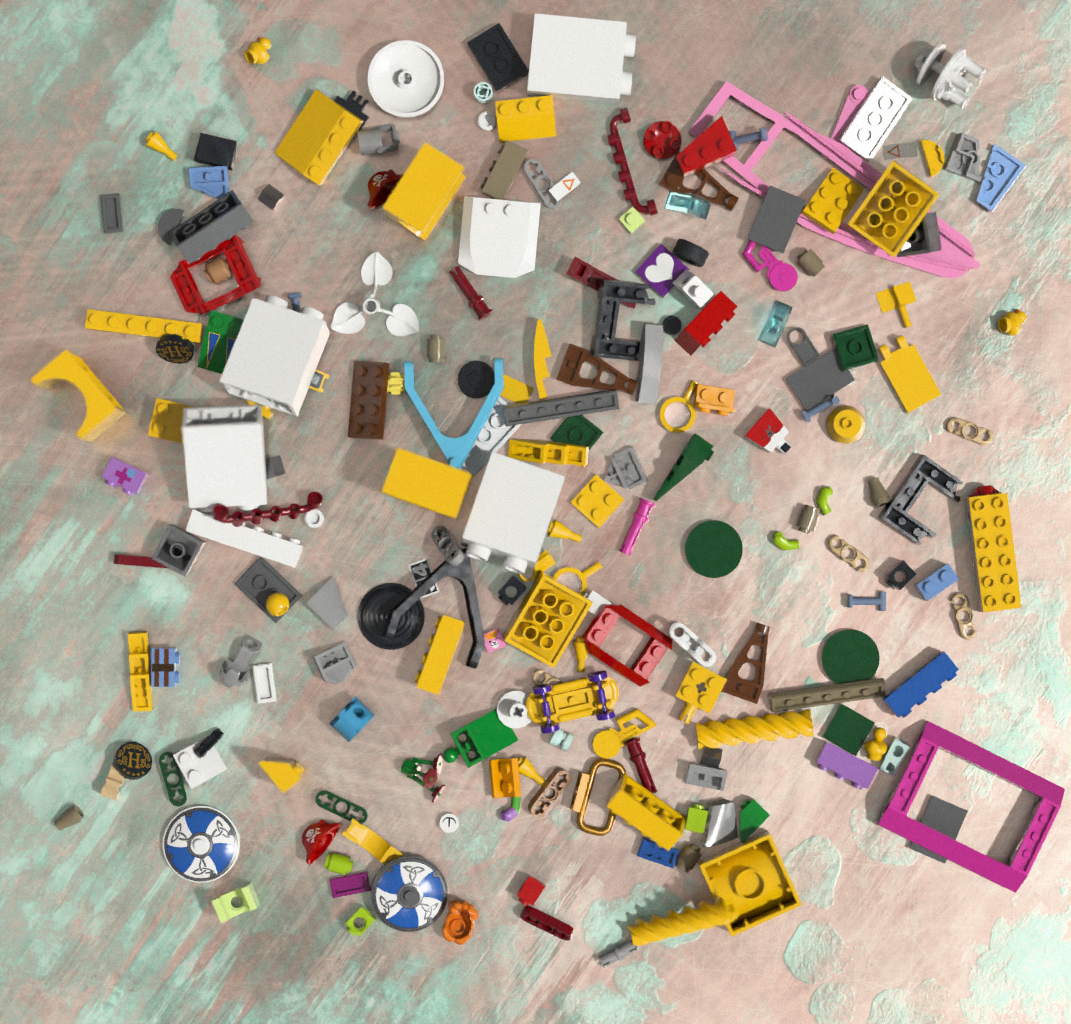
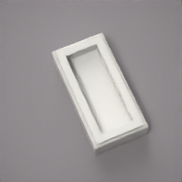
(264, 683)

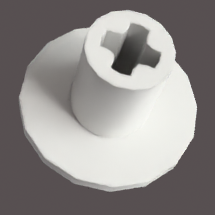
(512, 709)

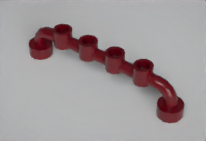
(620, 158)
(220, 512)

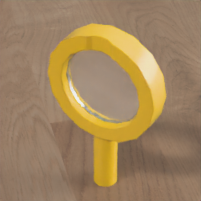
(677, 412)
(575, 578)

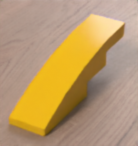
(541, 352)
(548, 451)
(140, 671)

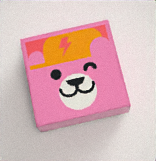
(494, 640)

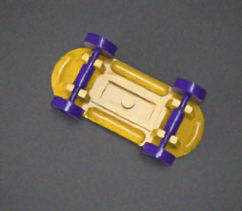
(572, 700)

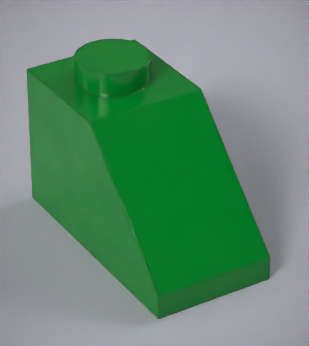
(750, 818)

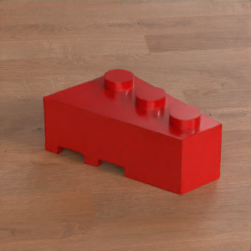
(707, 149)
(706, 323)

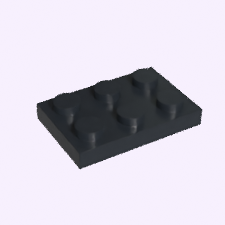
(498, 57)

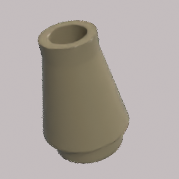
(878, 493)
(70, 817)

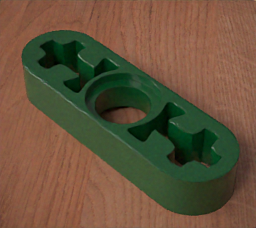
(163, 766)
(340, 799)

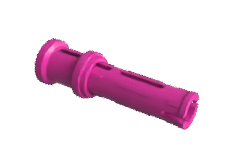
(640, 517)

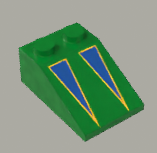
(218, 341)

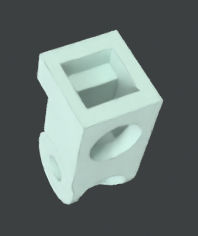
(894, 756)

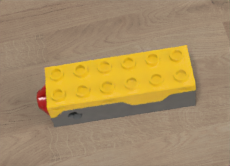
(992, 550)

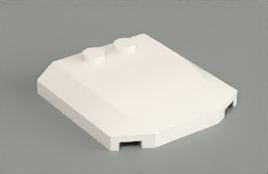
(498, 236)

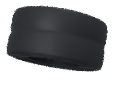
(690, 252)

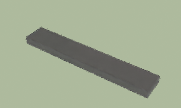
(561, 407)

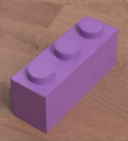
(845, 766)

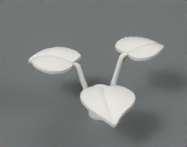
(348, 317)

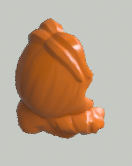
(459, 922)

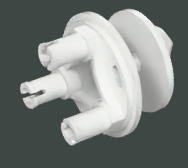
(950, 75)

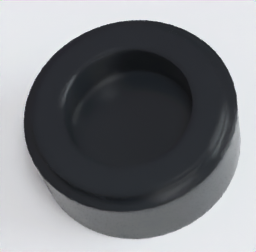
(672, 325)

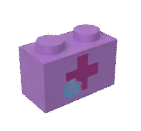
(125, 476)

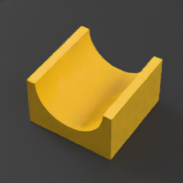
(424, 191)
(101, 406)
(427, 483)
(755, 879)

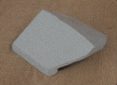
(335, 663)

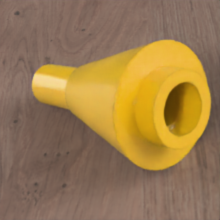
(157, 143)
(558, 530)
(581, 652)
(529, 771)

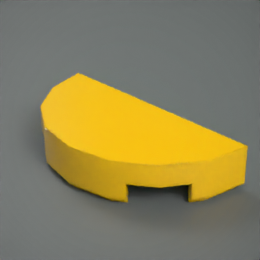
(933, 156)

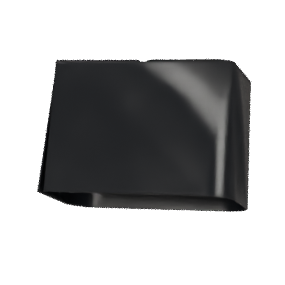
(216, 151)

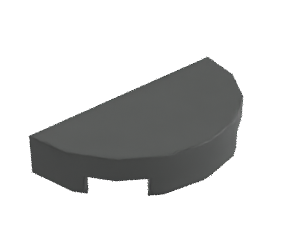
(168, 222)

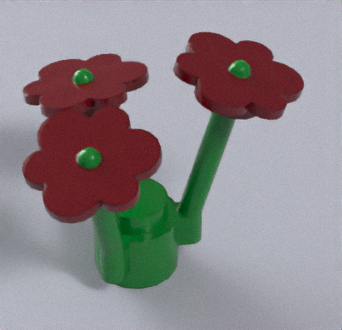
(412, 769)

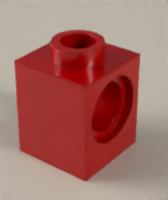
(530, 890)

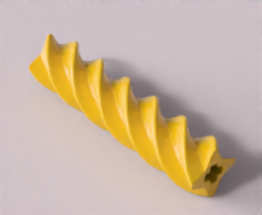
(753, 729)
(686, 921)

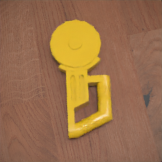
(609, 742)

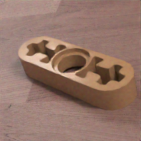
(544, 807)

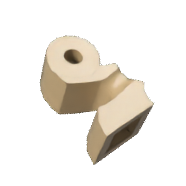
(112, 784)

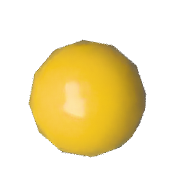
(277, 604)

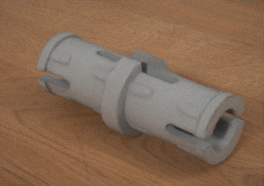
(617, 953)

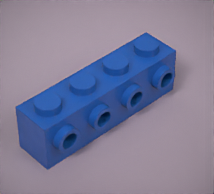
(920, 684)

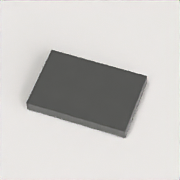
(776, 219)
(819, 380)
(262, 581)
(943, 818)

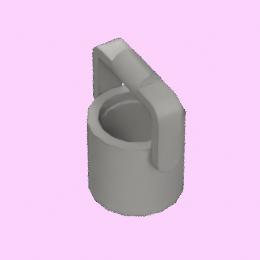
(371, 140)

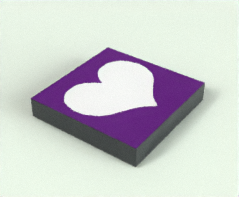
(661, 270)

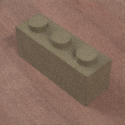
(504, 170)

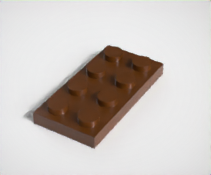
(368, 400)

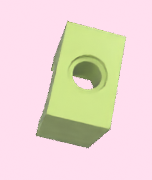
(225, 907)

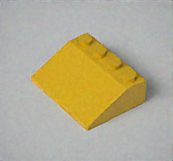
(318, 137)
(893, 208)
(547, 619)

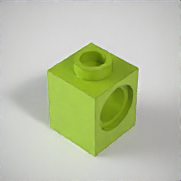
(696, 818)
(363, 913)

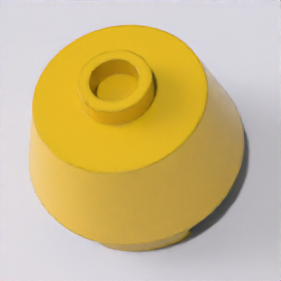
(846, 424)

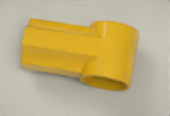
(543, 563)

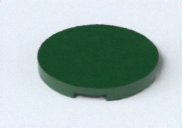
(713, 549)
(850, 657)

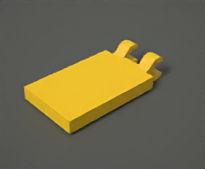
(908, 375)

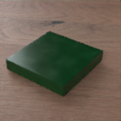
(855, 347)
(577, 431)
(848, 729)

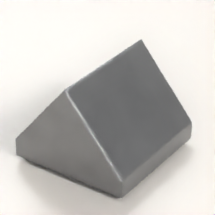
(270, 197)
(274, 467)
(711, 756)

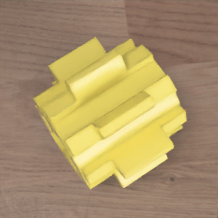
(396, 383)

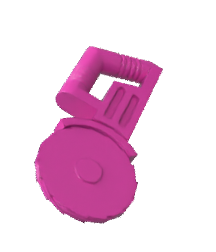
(780, 274)

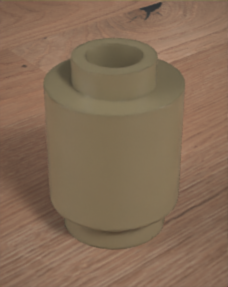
(810, 262)
(436, 348)
(808, 519)
(688, 857)

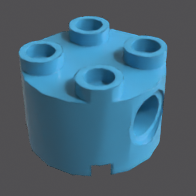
(351, 719)

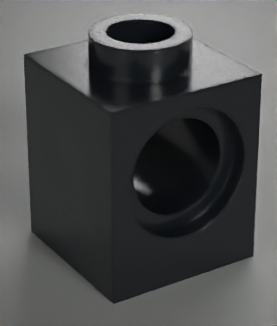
(905, 569)
(513, 581)

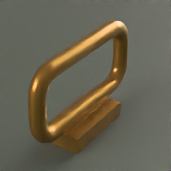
(582, 794)

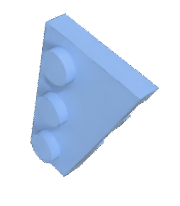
(998, 178)

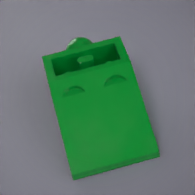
(483, 736)

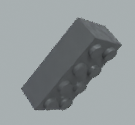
(211, 227)

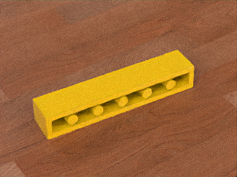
(142, 325)

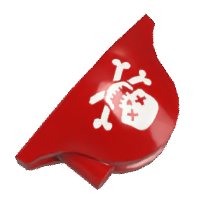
(381, 187)
(318, 838)

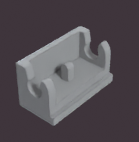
(706, 776)

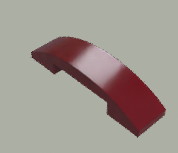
(590, 276)

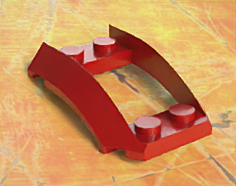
(240, 266)
(648, 657)

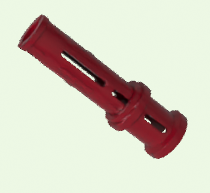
(475, 301)
(638, 757)

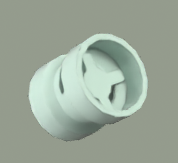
(485, 95)
(557, 737)

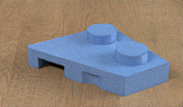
(210, 180)

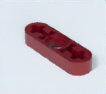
(136, 561)
(546, 923)

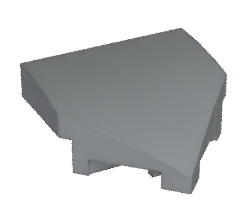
(626, 469)

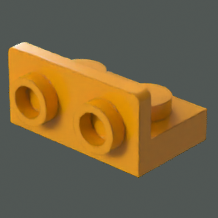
(715, 399)
(505, 777)

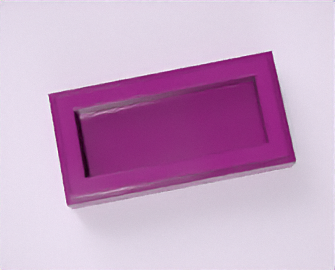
(350, 884)

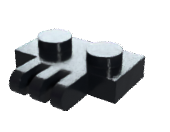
(354, 106)

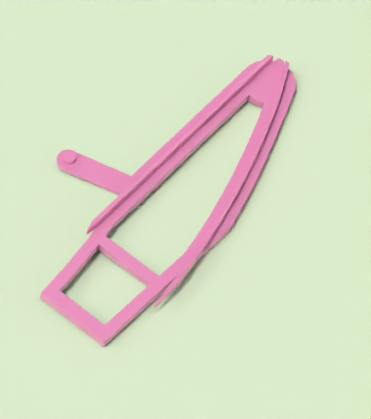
(956, 251)

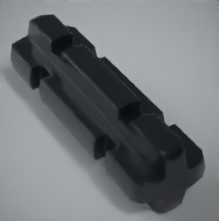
(208, 743)

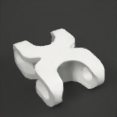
(692, 644)

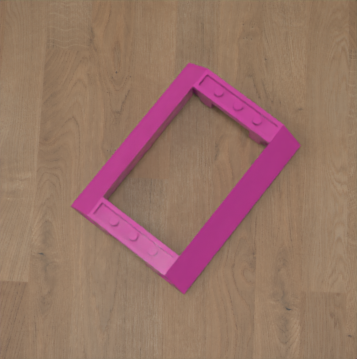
(901, 799)

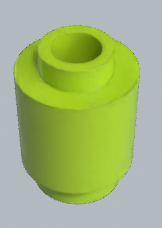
(338, 863)

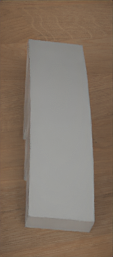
(650, 363)

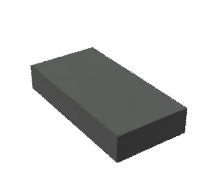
(111, 213)

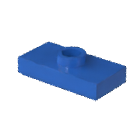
(651, 851)

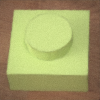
(631, 220)

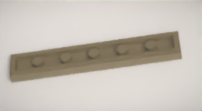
(827, 695)

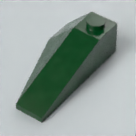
(692, 456)

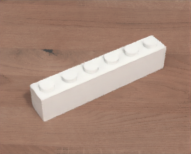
(246, 539)

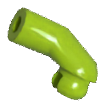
(822, 499)
(782, 543)

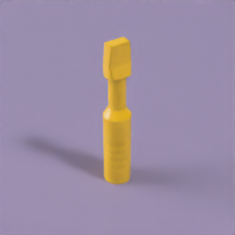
(902, 308)

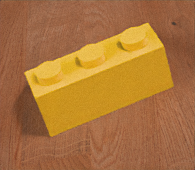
(525, 118)
(283, 771)

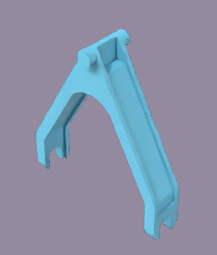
(458, 448)

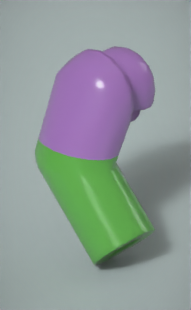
(513, 811)

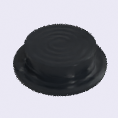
(375, 610)

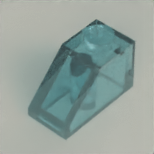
(688, 204)
(775, 323)

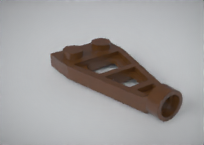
(674, 179)
(572, 365)
(741, 687)

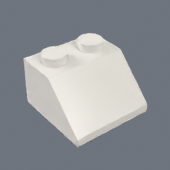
(197, 769)

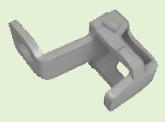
(235, 671)

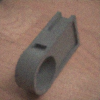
(805, 350)

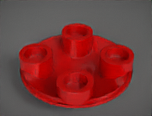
(662, 140)

